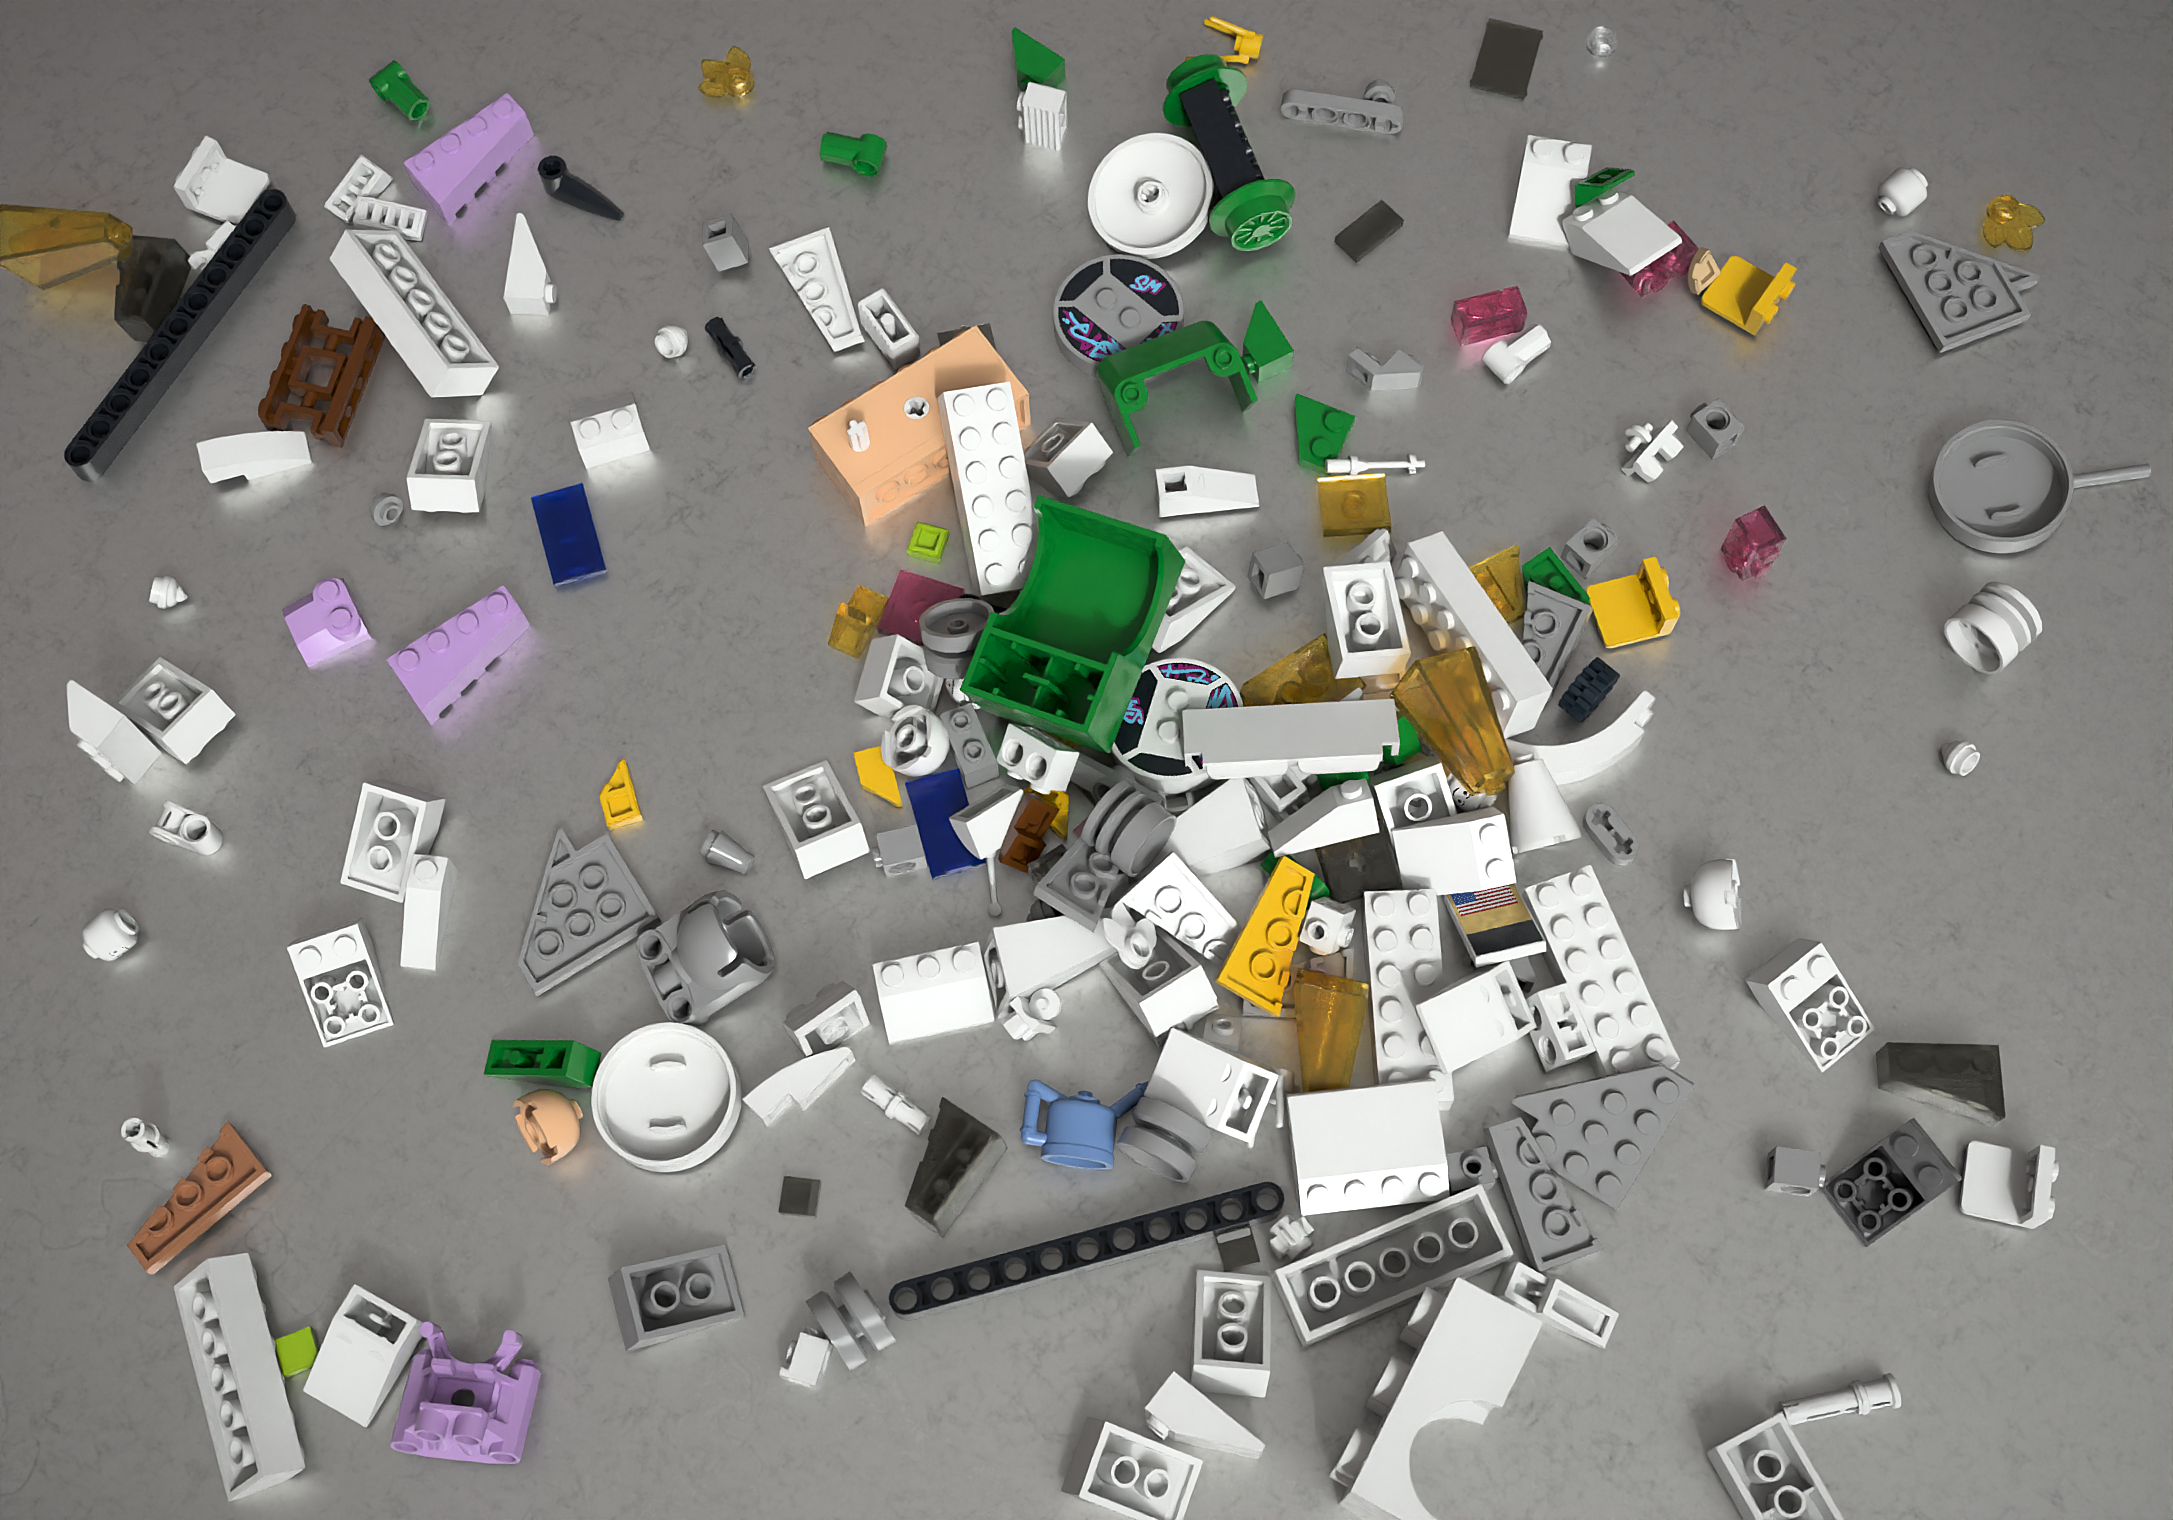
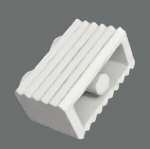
(1043, 115)
(889, 329)

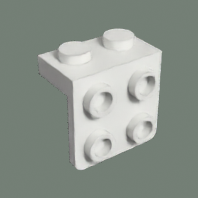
(219, 185)
(2009, 1184)

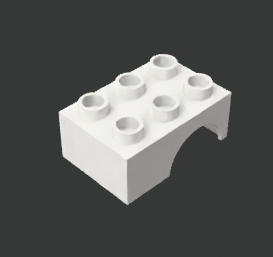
(1461, 1369)

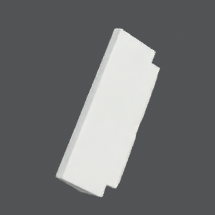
(1307, 735)

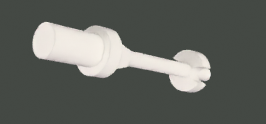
(1354, 465)

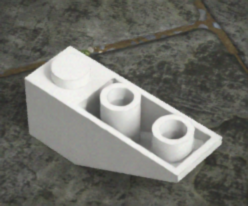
(1203, 490)

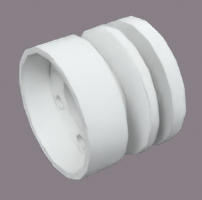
(1993, 627)

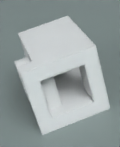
(808, 1359)

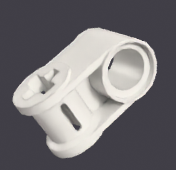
(182, 826)

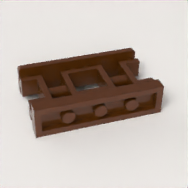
(344, 386)

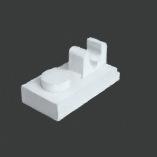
(1374, 549)

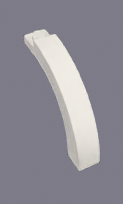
(1594, 754)

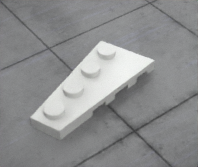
(820, 282)
(1185, 908)

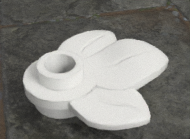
(1131, 939)

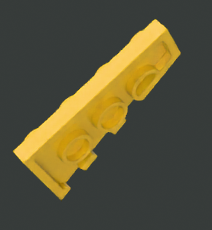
(1265, 946)

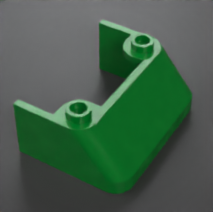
(1123, 373)

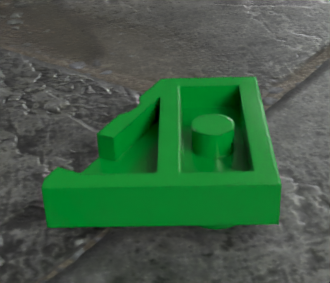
(1320, 432)
(1551, 573)

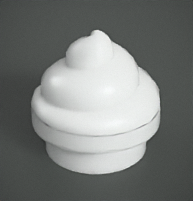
(671, 341)
(166, 592)
(1960, 757)

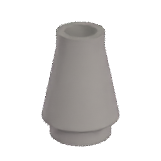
(726, 852)

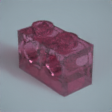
(1665, 266)

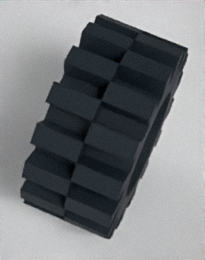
(1588, 689)

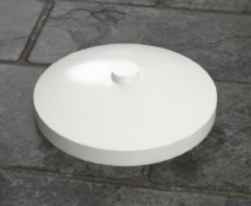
(1151, 195)

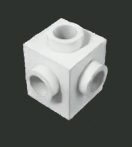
(1327, 926)

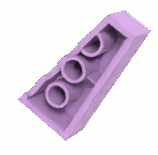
(469, 155)
(458, 651)

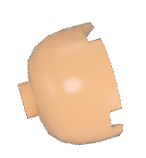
(549, 1123)

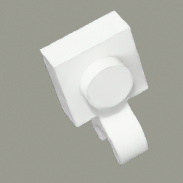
(215, 241)

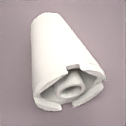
(1537, 808)

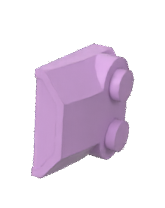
(326, 621)

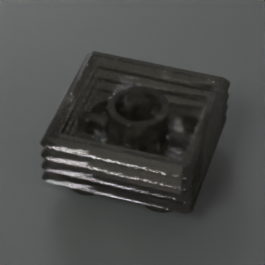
(1377, 874)

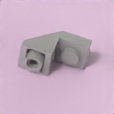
(1398, 372)

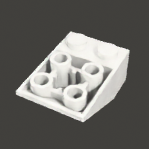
(341, 982)
(1811, 1002)
(1475, 1016)
(1212, 1084)
(362, 1355)

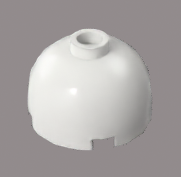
(915, 742)
(1715, 894)

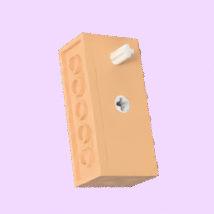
(892, 436)

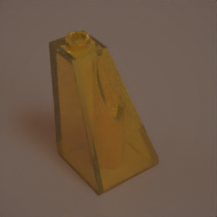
(59, 244)
(1456, 716)
(1328, 1027)

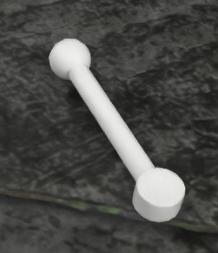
(994, 908)

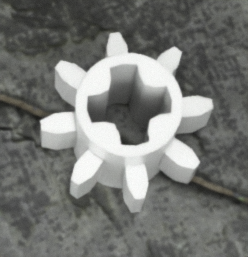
(1291, 1237)

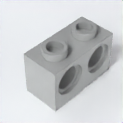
(970, 746)

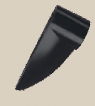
(574, 190)

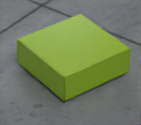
(928, 542)
(297, 1351)

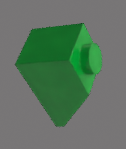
(1035, 62)
(1265, 346)

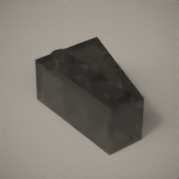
(149, 285)
(1950, 1076)
(953, 1167)

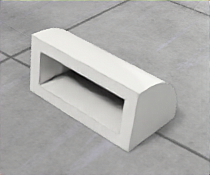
(986, 821)

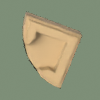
(1702, 271)

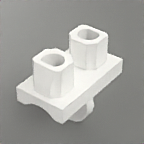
(1643, 459)
(1033, 1014)

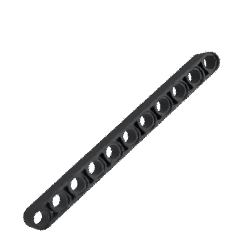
(252, 242)
(1068, 1246)

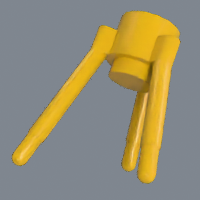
(1247, 42)

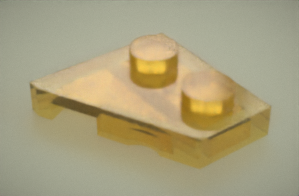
(1503, 582)

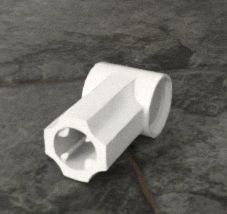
(1510, 357)

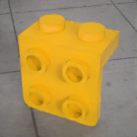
(1748, 293)
(1634, 606)

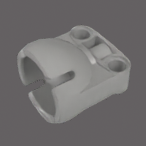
(705, 957)

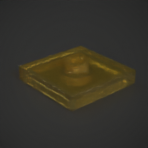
(1353, 505)

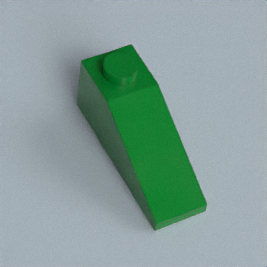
(543, 1062)

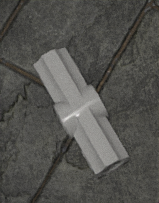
(1100, 779)

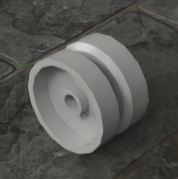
(952, 635)
(1164, 1139)
(850, 1321)

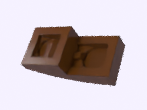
(1024, 836)

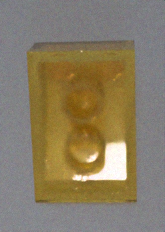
(1300, 679)

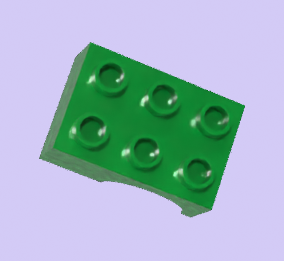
(1079, 627)

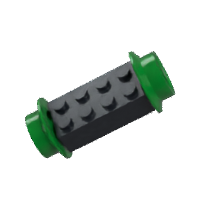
(1205, 97)

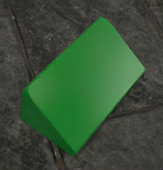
(1600, 183)

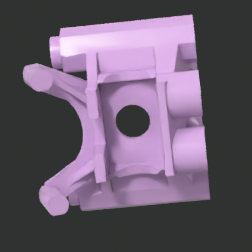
(485, 1432)

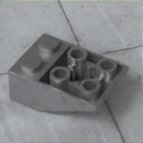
(1890, 1182)

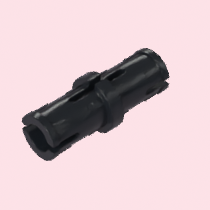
(730, 347)

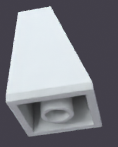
(1220, 831)
(1040, 956)

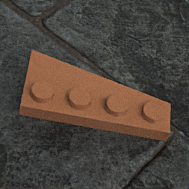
(210, 1191)

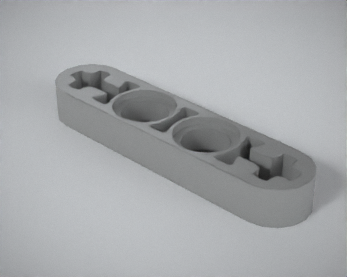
(1375, 115)

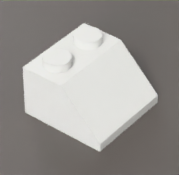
(608, 430)
(1066, 456)
(896, 678)

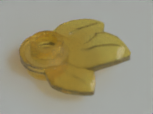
(724, 75)
(2014, 226)

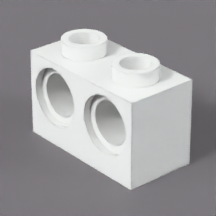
(1037, 758)
(1560, 1030)

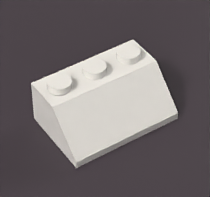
(108, 736)
(933, 992)

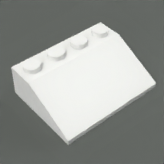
(1367, 1147)

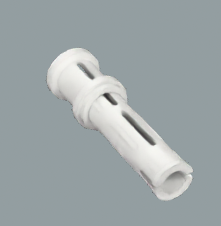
(1857, 1397)

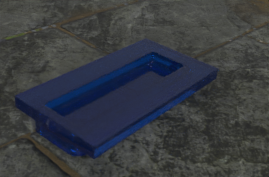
(568, 535)
(932, 803)

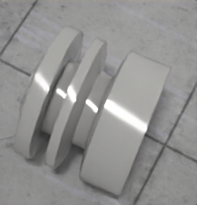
(1128, 828)

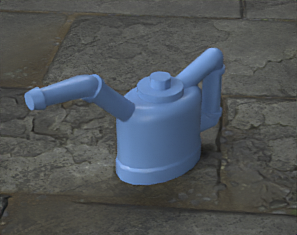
(1077, 1127)

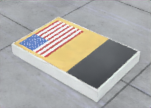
(1495, 924)

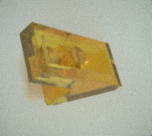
(857, 621)

